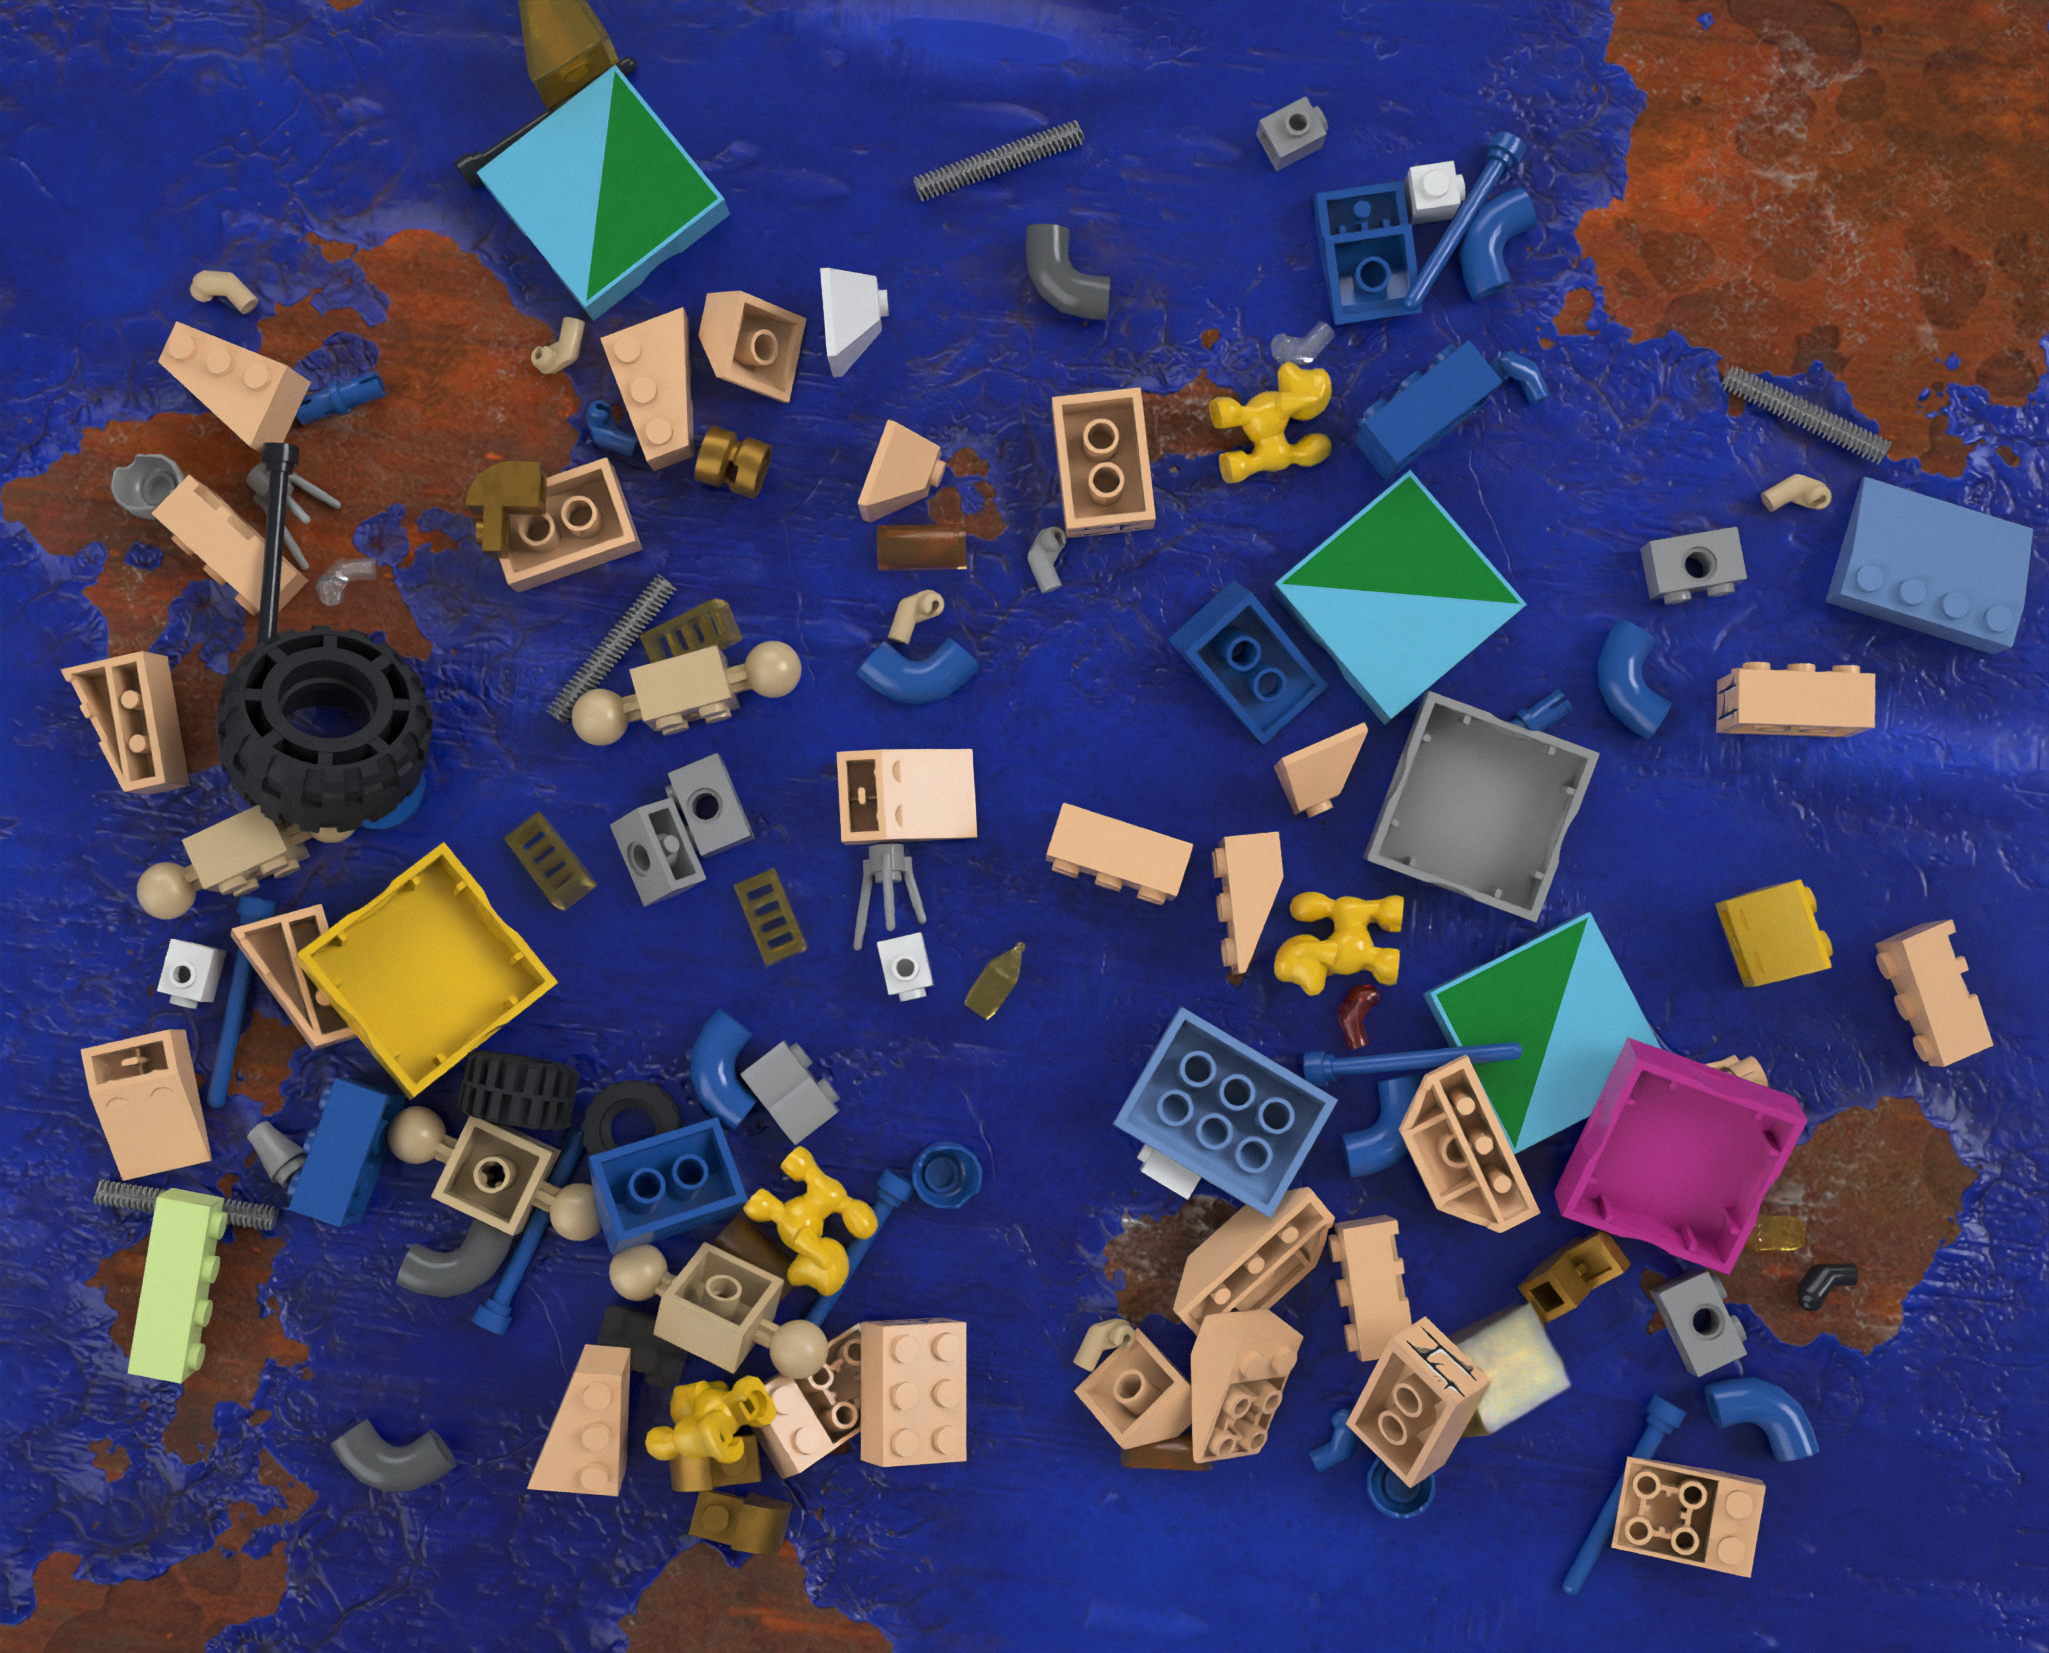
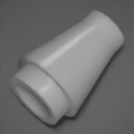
(277, 1153)

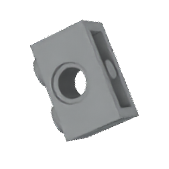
(1716, 551)
(730, 823)
(657, 851)
(1679, 1302)

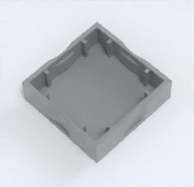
(1480, 805)

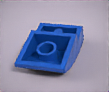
(1366, 251)

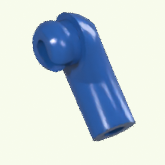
(1523, 370)
(606, 432)
(1340, 1447)

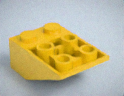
(1775, 933)

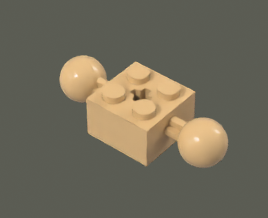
(686, 690)
(228, 861)
(467, 1185)
(719, 1309)

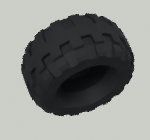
(323, 778)

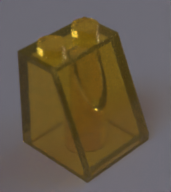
(563, 46)
(1518, 1360)

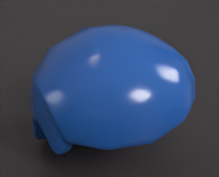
(946, 1175)
(1393, 1496)

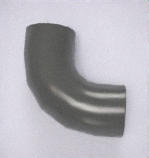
(1057, 278)
(458, 1270)
(390, 1466)

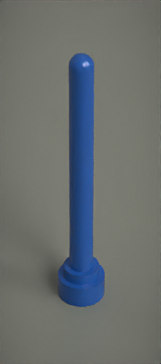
(1503, 153)
(251, 910)
(1324, 1068)
(891, 1193)
(496, 1310)
(1662, 1419)

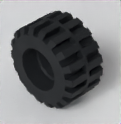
(518, 1090)

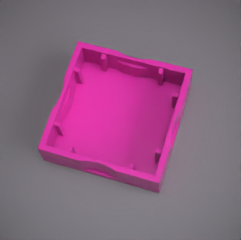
(1679, 1155)

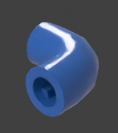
(1485, 239)
(1622, 679)
(918, 680)
(714, 1070)
(1382, 1144)
(1770, 1408)

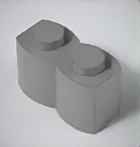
(791, 1091)

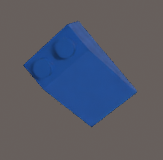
(1248, 661)

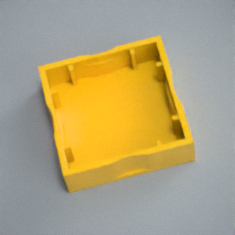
(425, 971)

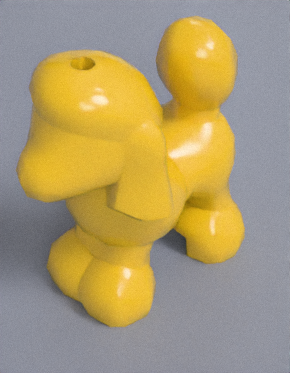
(1264, 418)
(1348, 949)
(800, 1222)
(709, 1417)

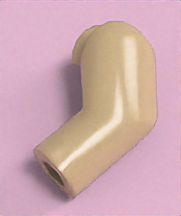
(218, 283)
(562, 353)
(1799, 490)
(913, 610)
(1102, 1337)

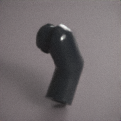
(1820, 1280)

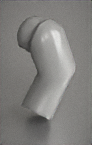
(1043, 556)

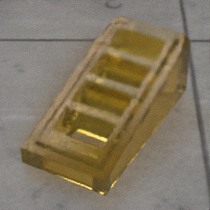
(715, 608)
(572, 889)
(786, 950)

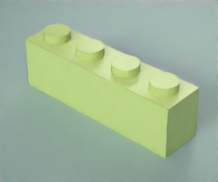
(177, 1285)

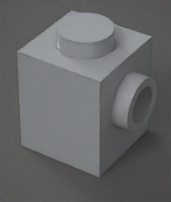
(1292, 133)

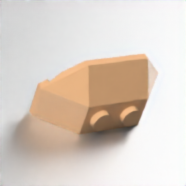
(1465, 1150)
(1253, 1258)

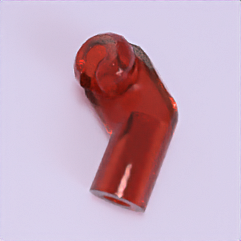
(1353, 1011)

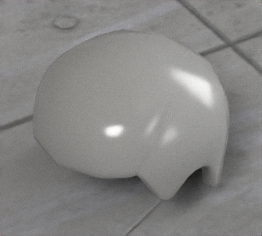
(145, 483)

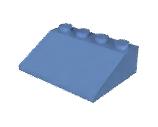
(1933, 567)
(1225, 1112)

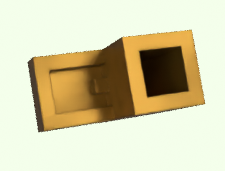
(503, 491)
(1572, 1273)
(707, 1473)
(747, 1523)

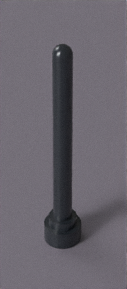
(469, 165)
(280, 463)

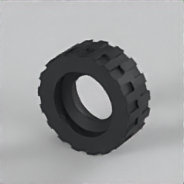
(621, 1096)

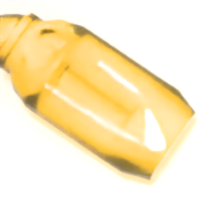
(995, 982)
(1777, 1233)

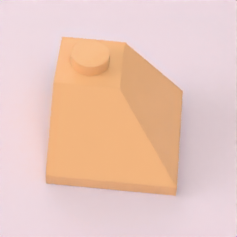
(752, 342)
(900, 472)
(1320, 771)
(1138, 1395)

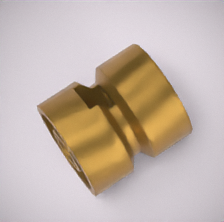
(733, 462)

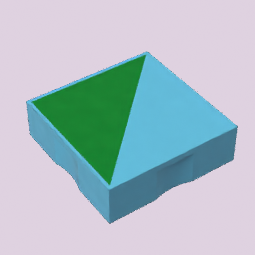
(604, 192)
(1397, 596)
(1566, 1011)

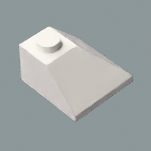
(851, 315)

